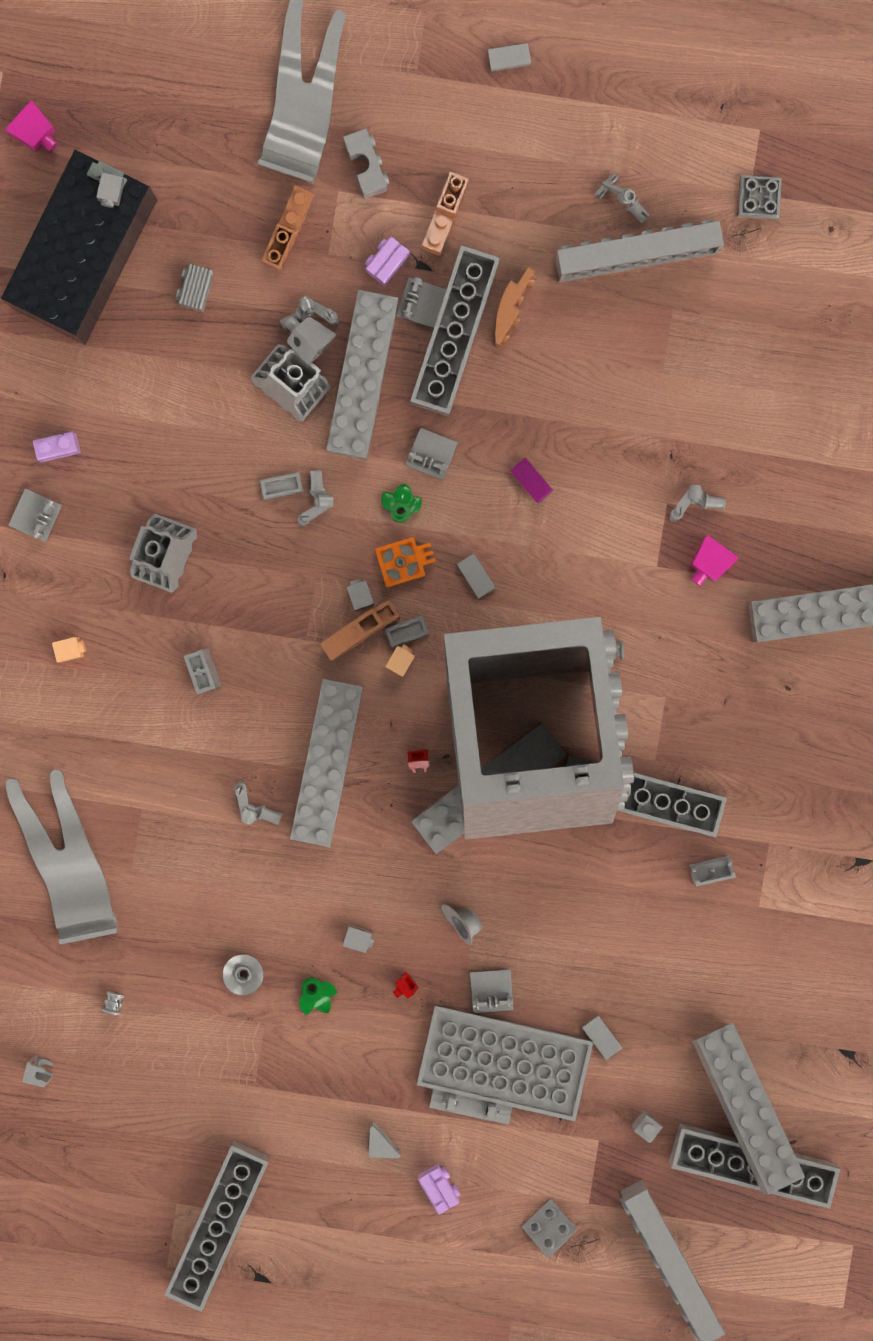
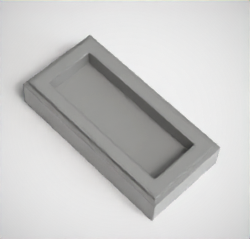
(509, 57)
(281, 486)
(476, 576)
(406, 631)
(602, 1037)

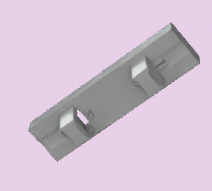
(470, 1106)

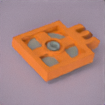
(403, 561)

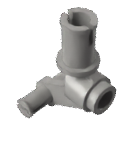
(625, 197)
(307, 308)
(695, 495)
(322, 499)
(250, 812)

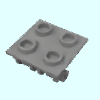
(421, 302)
(431, 453)
(35, 515)
(491, 991)
(549, 1228)

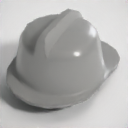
(463, 921)

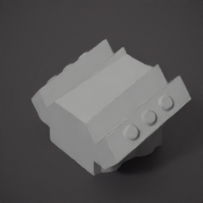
(291, 381)
(162, 552)

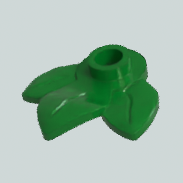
(401, 500)
(317, 998)

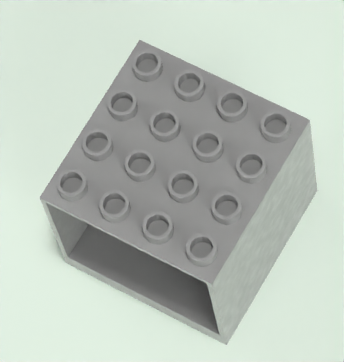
(545, 796)

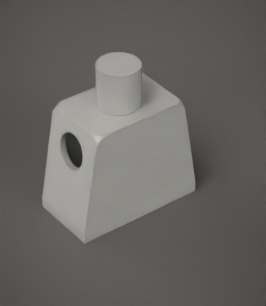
(309, 338)

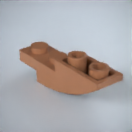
(445, 213)
(288, 227)
(507, 312)
(359, 630)

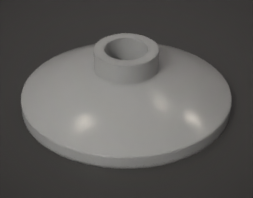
(237, 983)

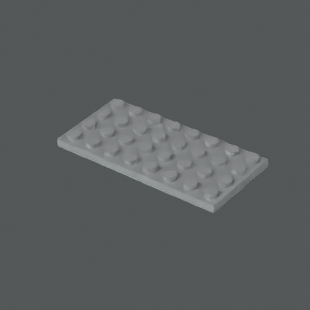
(505, 1062)

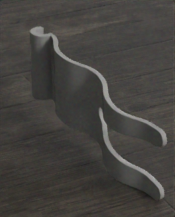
(301, 108)
(71, 874)

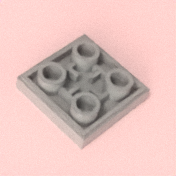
(759, 197)

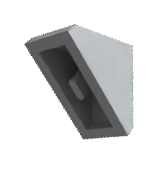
(380, 1145)

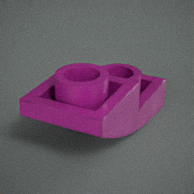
(531, 480)

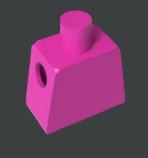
(32, 129)
(711, 561)

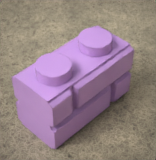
(387, 260)
(56, 447)
(439, 1188)

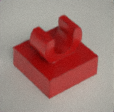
(418, 759)
(405, 986)

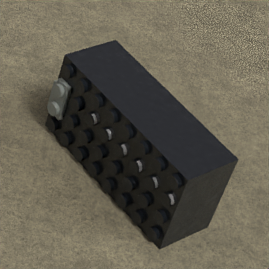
(78, 249)

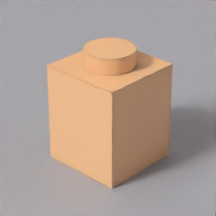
(68, 649)
(400, 660)

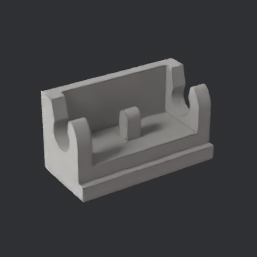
(202, 671)
(712, 871)
(35, 1073)

